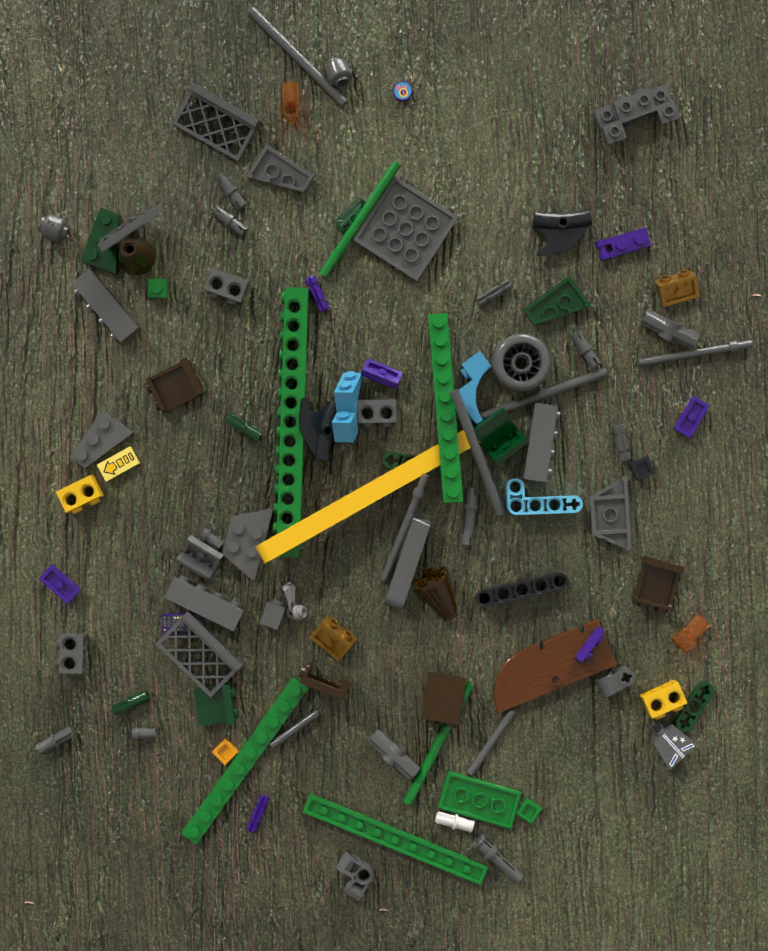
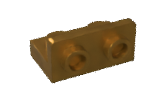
(677, 288)
(333, 638)

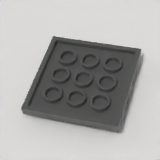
(405, 229)

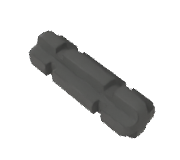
(493, 293)
(621, 442)

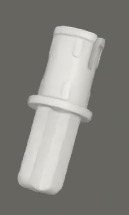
(454, 821)

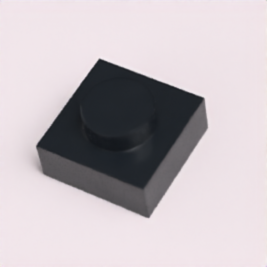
(642, 468)

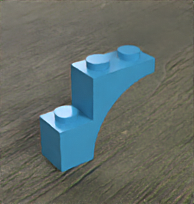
(473, 370)
(346, 400)

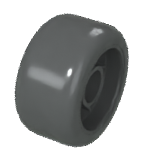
(534, 355)

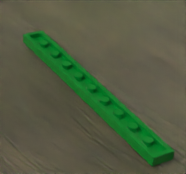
(445, 409)
(244, 760)
(395, 839)

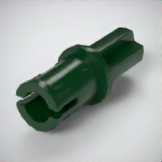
(243, 427)
(130, 702)

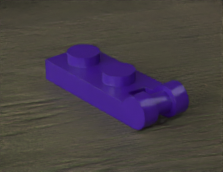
(623, 244)

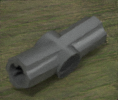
(670, 329)

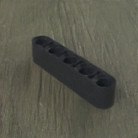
(530, 589)

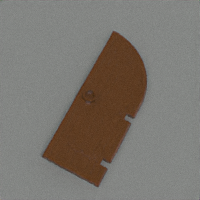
(538, 672)

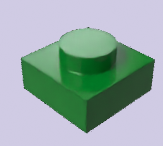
(157, 289)

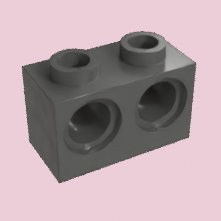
(228, 282)
(377, 407)
(78, 654)

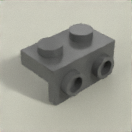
(199, 557)

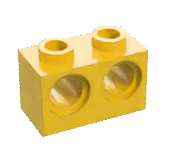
(78, 489)
(662, 694)

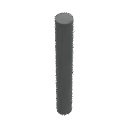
(294, 729)

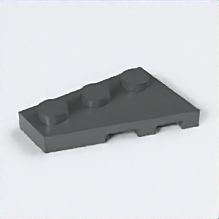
(280, 171)
(100, 439)

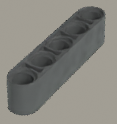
(407, 562)

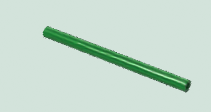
(359, 220)
(431, 756)

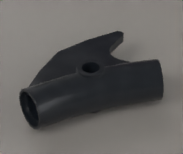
(561, 237)
(317, 428)

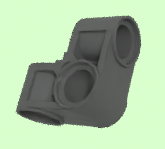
(351, 865)

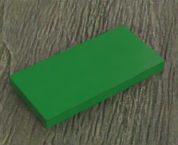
(479, 799)

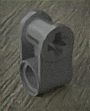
(613, 681)

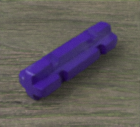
(316, 293)
(257, 813)

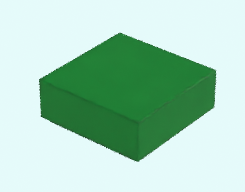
(528, 810)

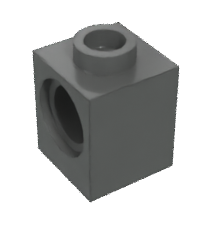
(273, 614)

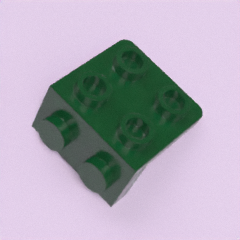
(500, 436)
(218, 708)

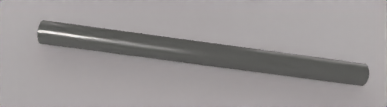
(297, 56)
(547, 393)
(477, 452)

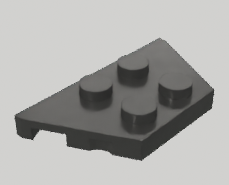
(131, 226)
(611, 514)
(242, 537)

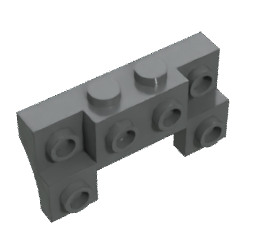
(635, 108)

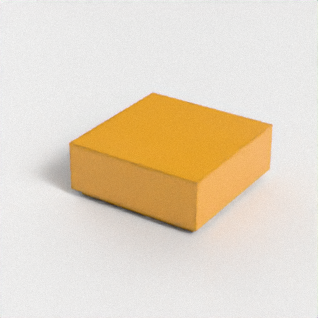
(225, 751)

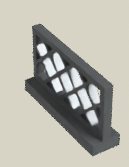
(219, 105)
(214, 645)

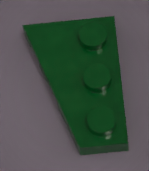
(92, 255)
(557, 302)

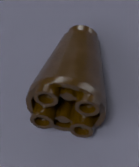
(141, 258)
(437, 592)

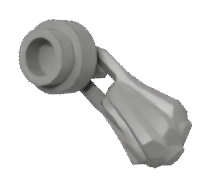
(299, 611)

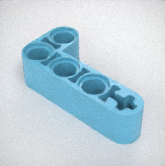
(543, 502)

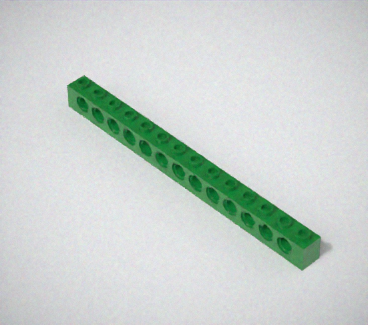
(289, 297)

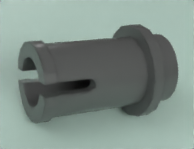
(211, 539)
(144, 733)

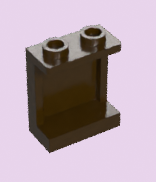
(174, 386)
(657, 584)
(324, 685)
(444, 699)

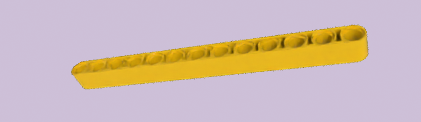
(354, 502)

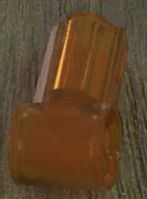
(290, 100)
(687, 636)

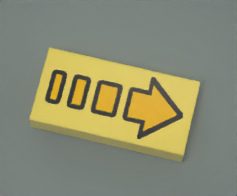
(118, 464)

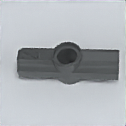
(393, 754)

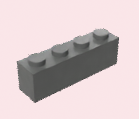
(109, 310)
(540, 440)
(205, 603)

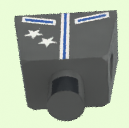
(670, 743)

